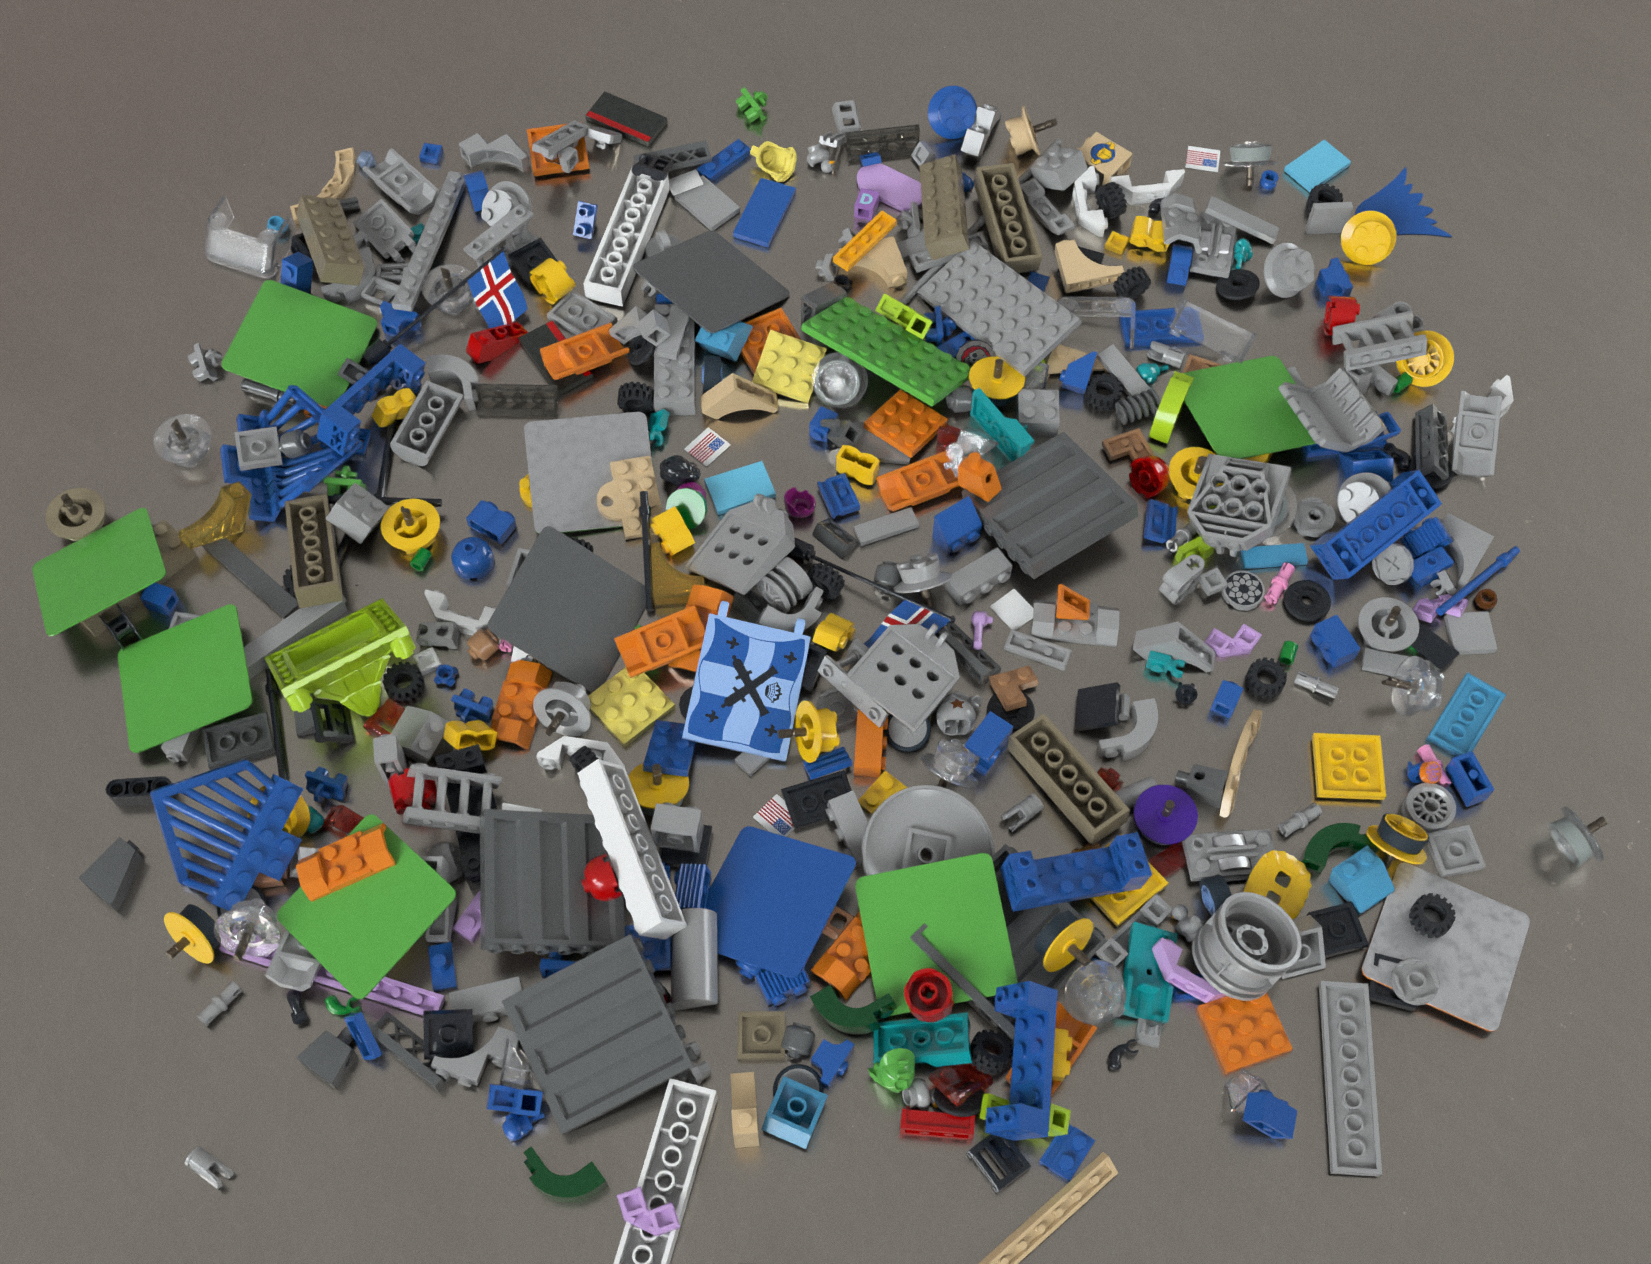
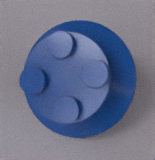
(952, 112)

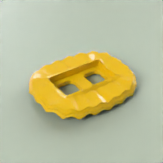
(1263, 880)

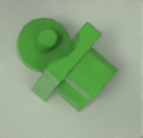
(755, 102)
(335, 484)

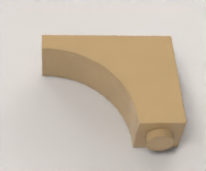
(886, 262)
(1079, 271)
(735, 395)
(744, 1110)

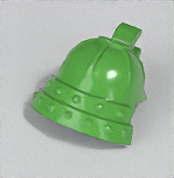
(894, 1070)

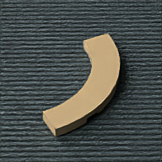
(341, 181)
(1246, 739)

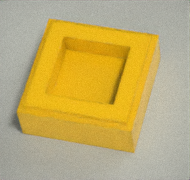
(1117, 243)

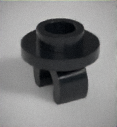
(1186, 693)

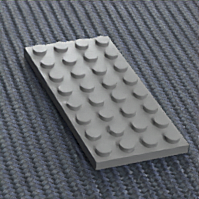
(999, 308)

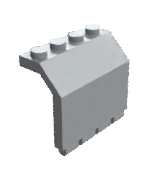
(1334, 412)

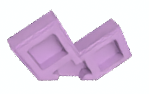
(1426, 609)
(1242, 643)
(655, 1221)

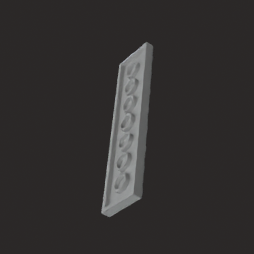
(1350, 1079)

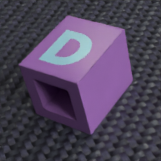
(866, 204)

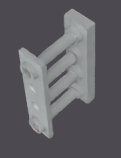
(503, 231)
(1380, 353)
(835, 674)
(439, 816)

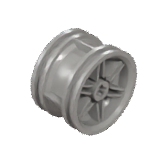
(1246, 946)

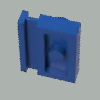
(838, 495)
(1160, 521)
(1067, 1153)

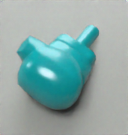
(1242, 251)
(1150, 372)
(316, 820)

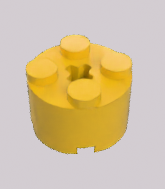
(552, 280)

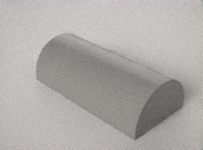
(425, 423)
(695, 961)

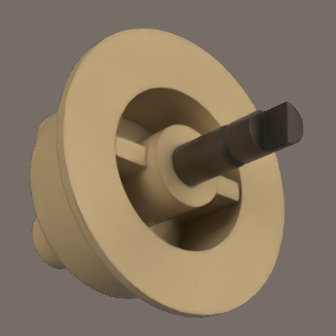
(1024, 133)

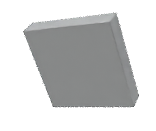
(1328, 217)
(258, 448)
(1471, 633)
(1455, 851)

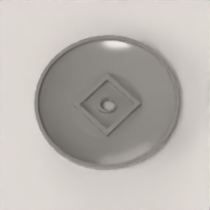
(920, 820)

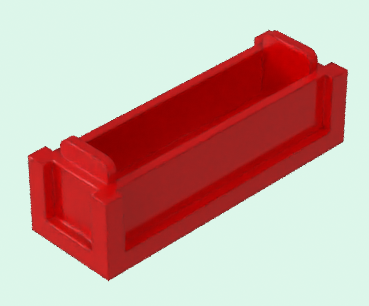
(936, 1124)

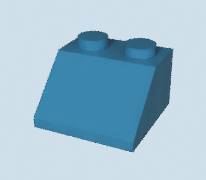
(726, 342)
(1362, 880)
(794, 1112)

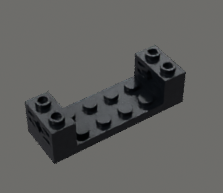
(467, 760)

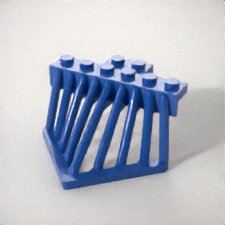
(267, 483)
(258, 848)

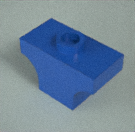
(1334, 280)
(396, 320)
(1429, 565)
(832, 1060)

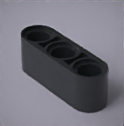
(132, 787)

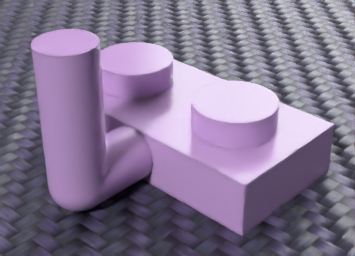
(470, 921)

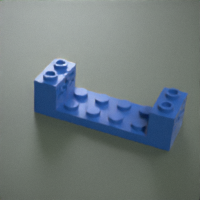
(338, 424)
(1377, 526)
(1075, 875)
(1032, 1062)

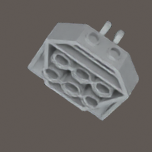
(1237, 529)
(745, 545)
(915, 647)

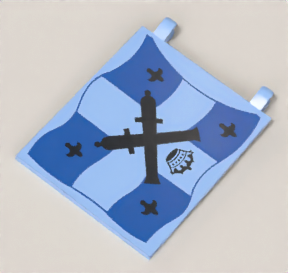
(746, 685)

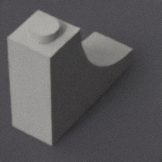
(1467, 547)
(1175, 641)

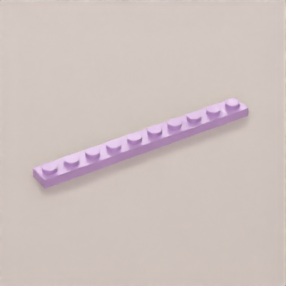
(386, 991)

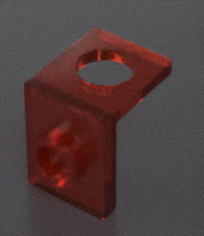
(947, 435)
(343, 819)

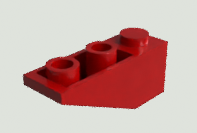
(492, 342)

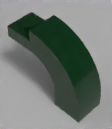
(1332, 838)
(851, 1019)
(564, 1188)

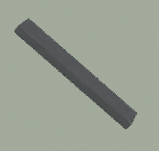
(253, 577)

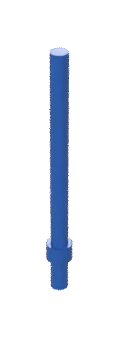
(1501, 561)

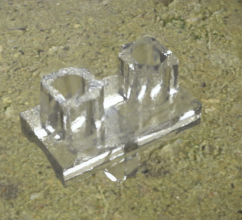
(956, 453)

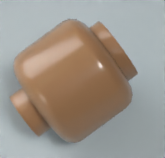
(482, 644)

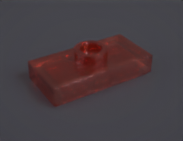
(1169, 860)

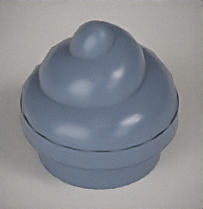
(366, 159)

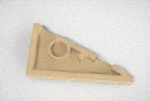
(1064, 355)

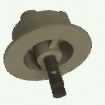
(75, 513)

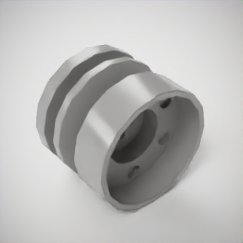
(785, 585)

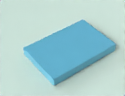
(1317, 165)
(739, 487)

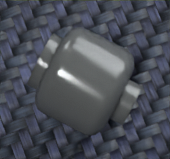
(960, 399)
(295, 443)
(887, 575)
(798, 1040)

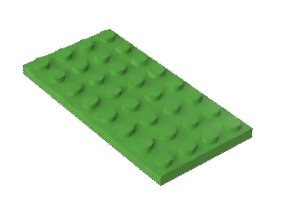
(888, 350)

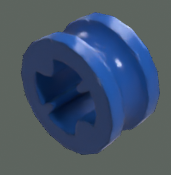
(1267, 184)

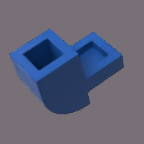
(476, 188)
(1179, 264)
(514, 1100)

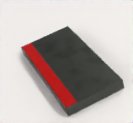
(626, 118)
(545, 336)

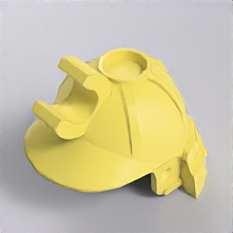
(775, 160)

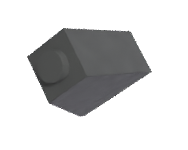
(820, 299)
(113, 873)

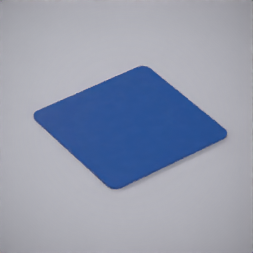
(775, 899)

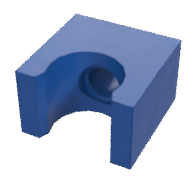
(989, 741)

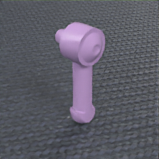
(979, 620)

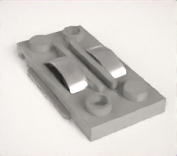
(1217, 247)
(1226, 853)

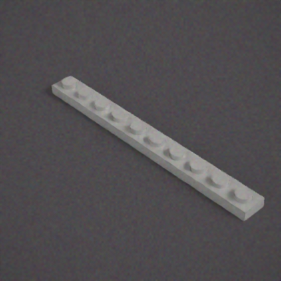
(429, 242)

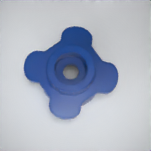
(445, 669)

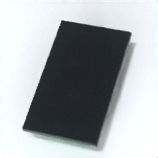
(1434, 648)

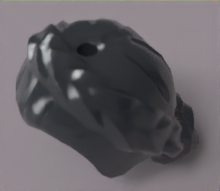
(678, 469)

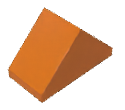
(1071, 604)

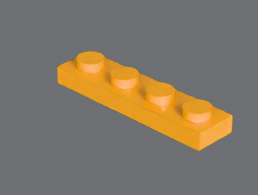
(864, 240)

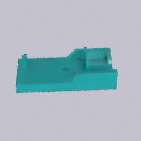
(1010, 434)
(1146, 994)
(944, 1042)

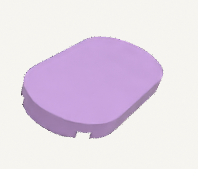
(894, 187)

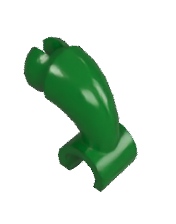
(337, 1008)

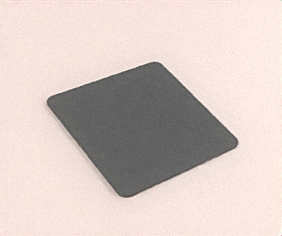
(711, 281)
(569, 609)

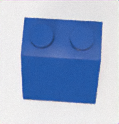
(1367, 461)
(957, 526)

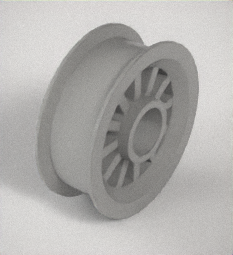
(1429, 795)

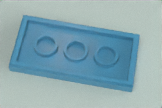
(1466, 716)

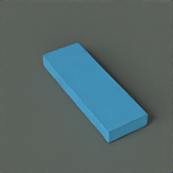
(1274, 556)

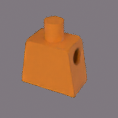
(978, 477)

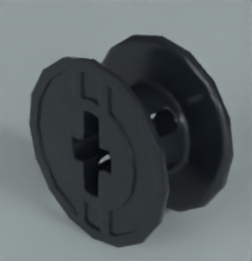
(120, 627)

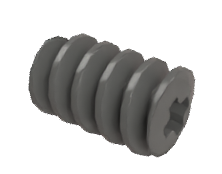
(1137, 405)

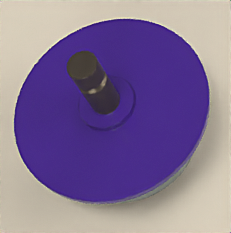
(1165, 814)

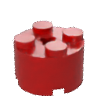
(1340, 311)
(402, 792)
(916, 992)

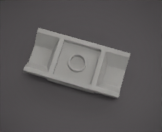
(403, 183)
(1180, 220)
(1476, 435)
(1099, 629)
(292, 965)

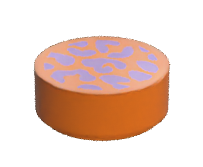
(1430, 772)

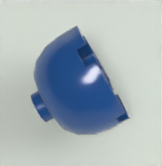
(472, 558)

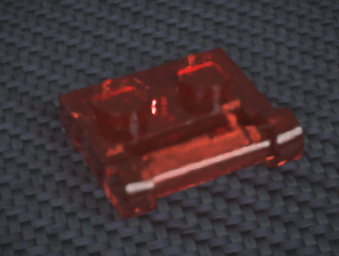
(388, 713)
(951, 1077)

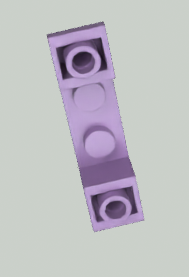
(1167, 956)

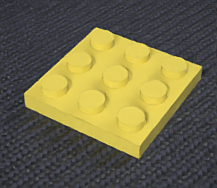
(788, 366)
(629, 705)

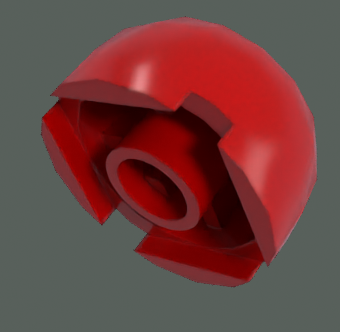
(1149, 475)
(600, 879)

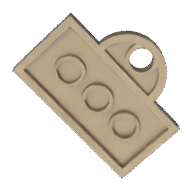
(628, 481)

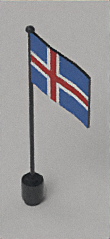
(493, 292)
(906, 613)

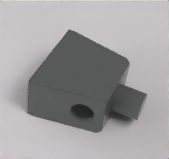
(1204, 784)
(329, 1056)

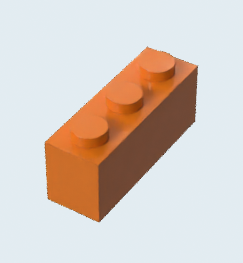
(869, 747)

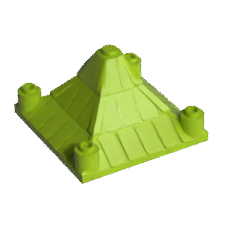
(343, 660)

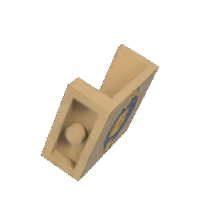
(1105, 156)

